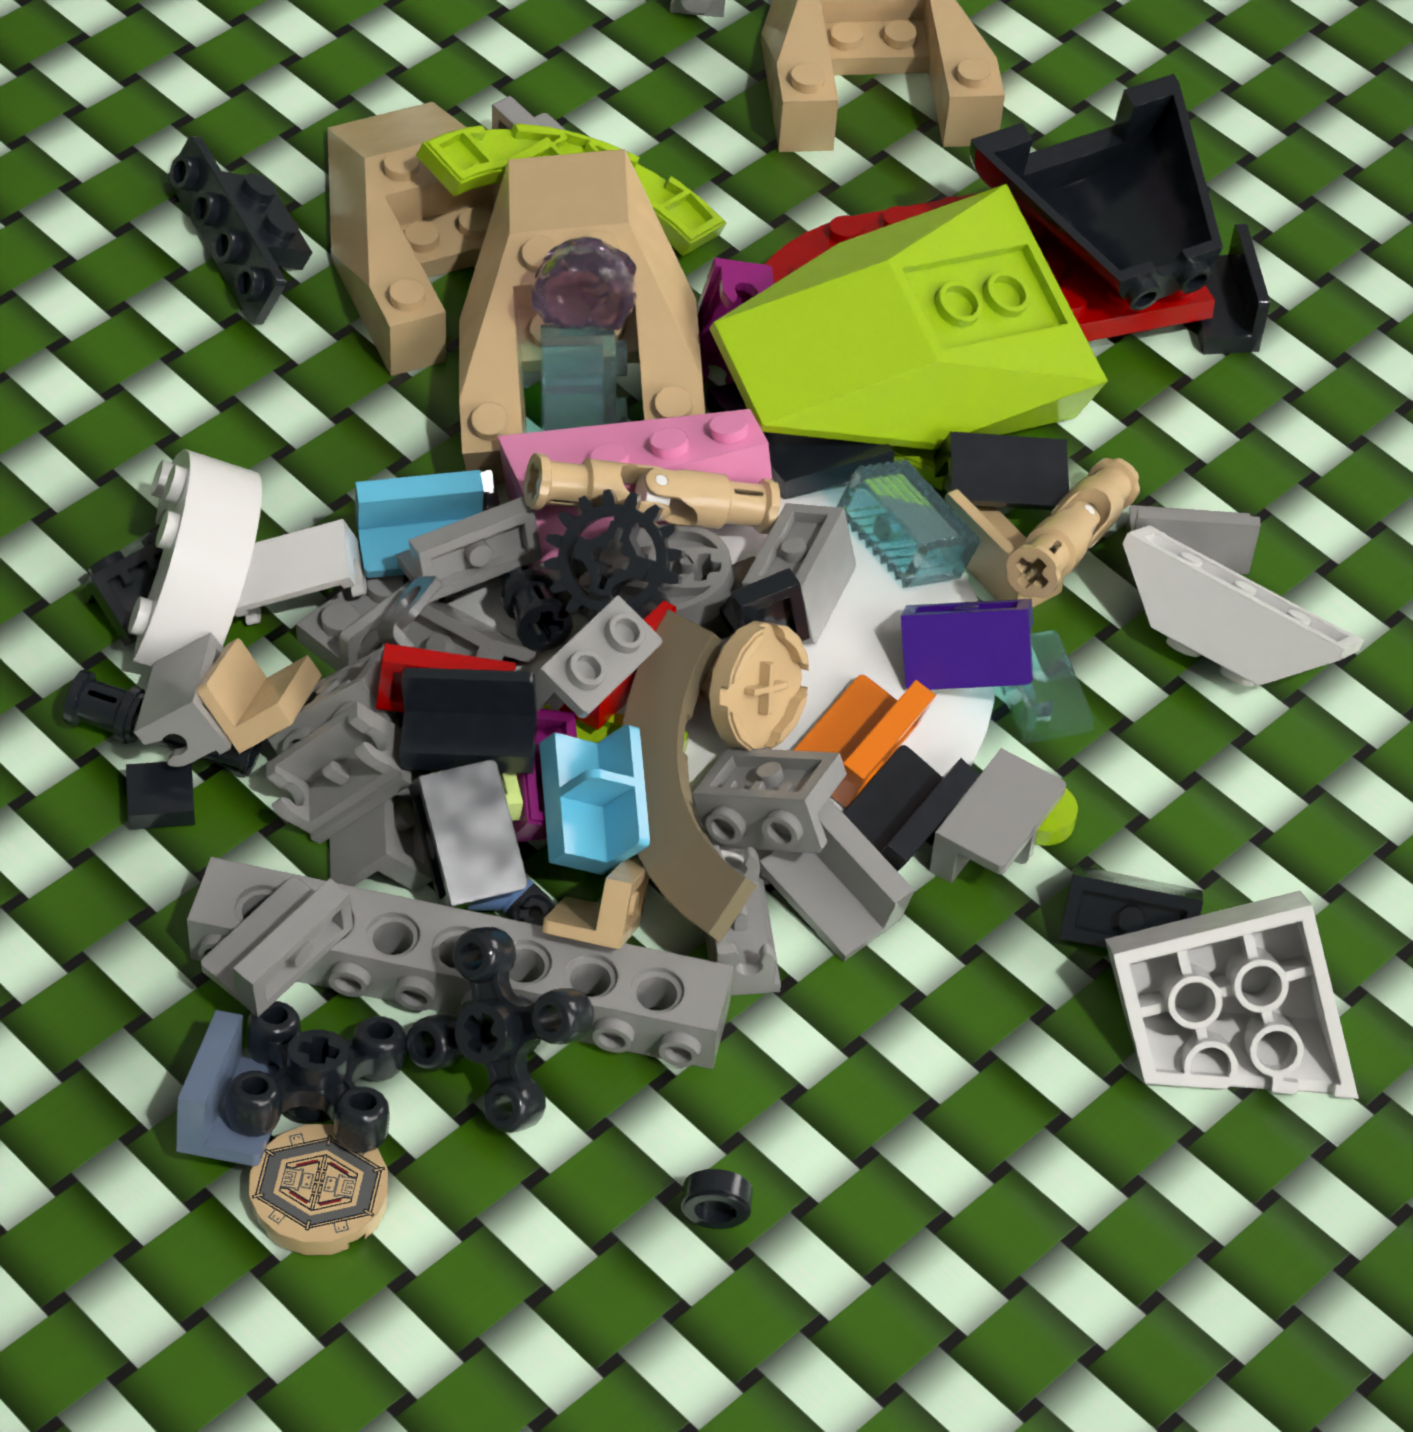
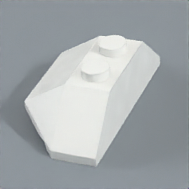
(1226, 615)

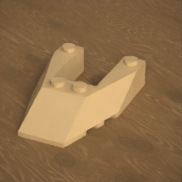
(818, 39)
(399, 228)
(499, 332)

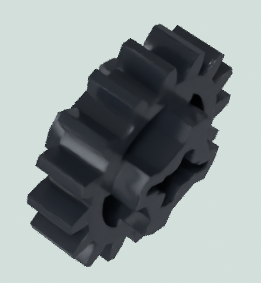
(622, 529)

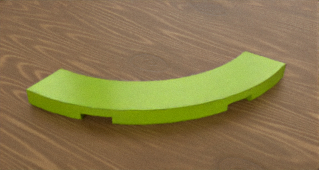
(480, 156)

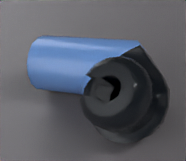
(526, 905)

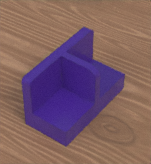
(968, 644)

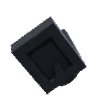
(771, 600)

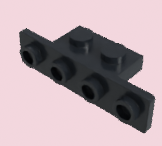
(241, 227)

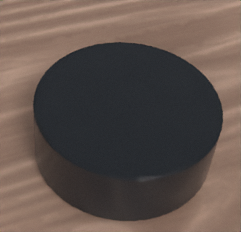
(716, 1198)

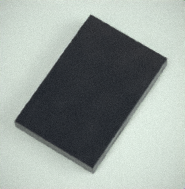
(805, 462)

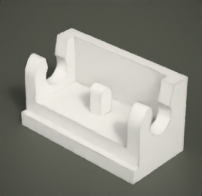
(301, 565)

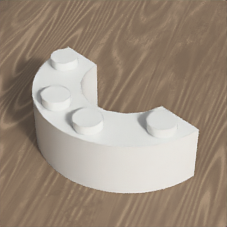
(207, 541)

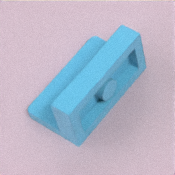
(406, 507)

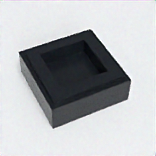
(159, 795)

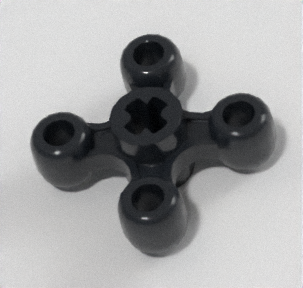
(499, 1029)
(317, 1077)

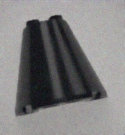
(1119, 197)

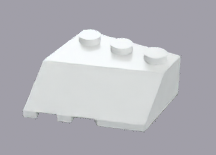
(1234, 1001)

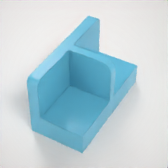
(594, 800)

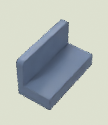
(202, 1101)

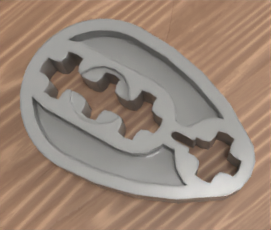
(693, 598)

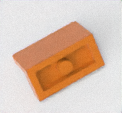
(866, 730)

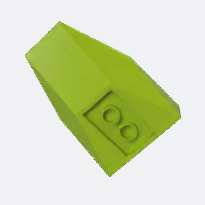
(915, 334)

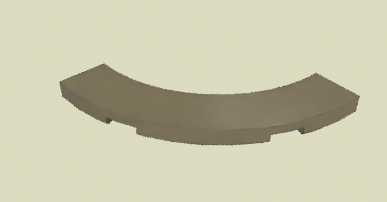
(679, 853)

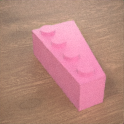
(702, 442)

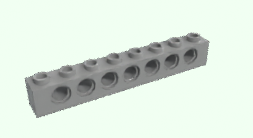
(422, 974)

